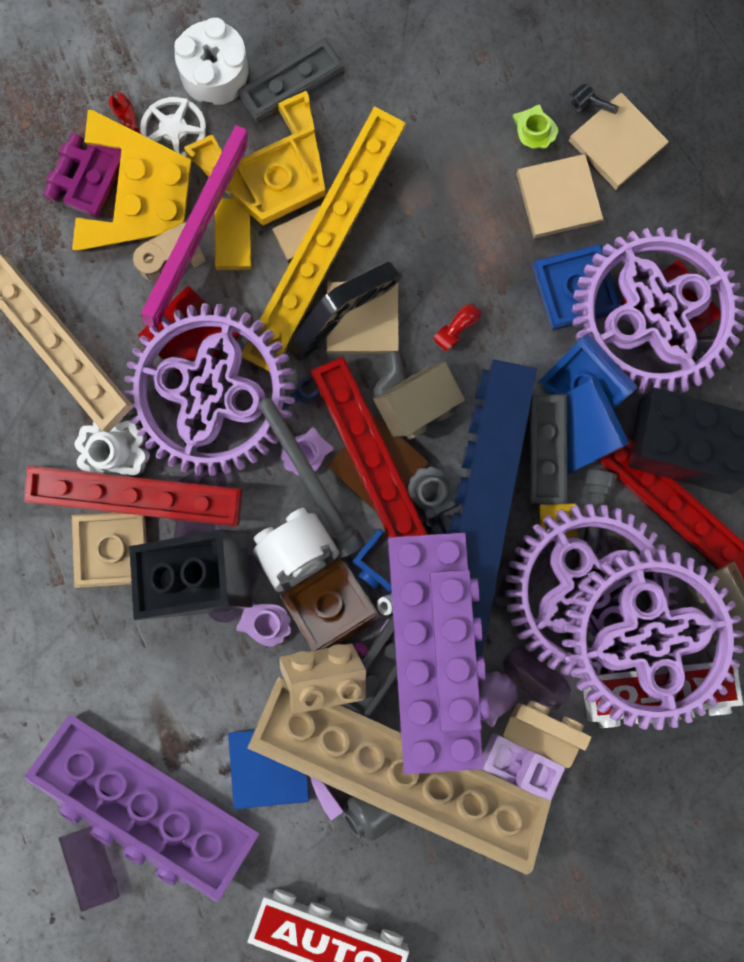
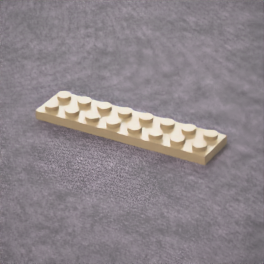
(368, 764)

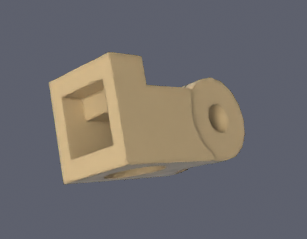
(153, 255)

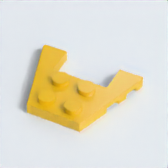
(277, 176)
(149, 187)

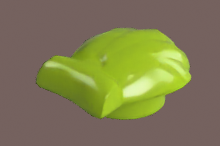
(535, 128)

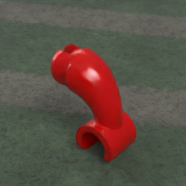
(123, 111)
(448, 336)

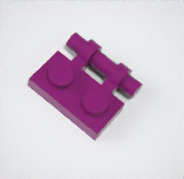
(92, 180)

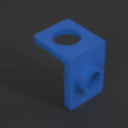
(368, 575)

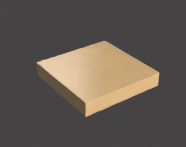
(618, 142)
(559, 196)
(367, 328)
(102, 547)

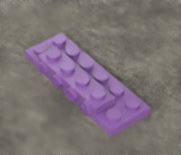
(437, 653)
(140, 809)

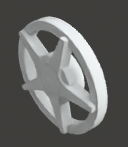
(173, 126)

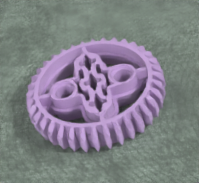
(662, 295)
(193, 409)
(567, 588)
(646, 669)

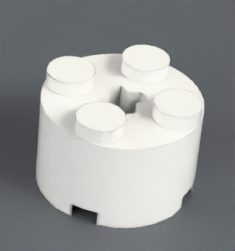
(211, 61)
(294, 549)

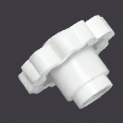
(113, 451)

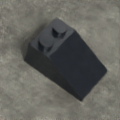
(191, 575)

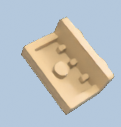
(324, 678)
(539, 733)

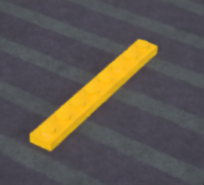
(327, 232)

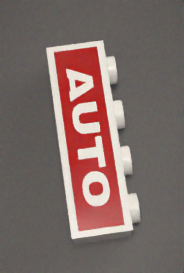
(628, 687)
(317, 936)

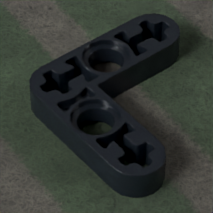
(338, 303)

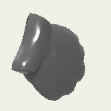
(430, 490)

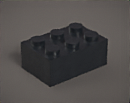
(689, 441)

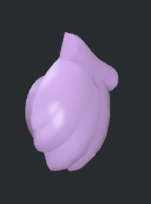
(312, 446)
(265, 624)
(500, 695)

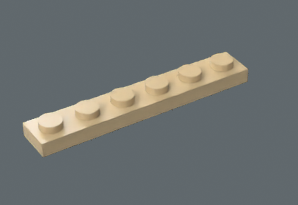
(60, 349)

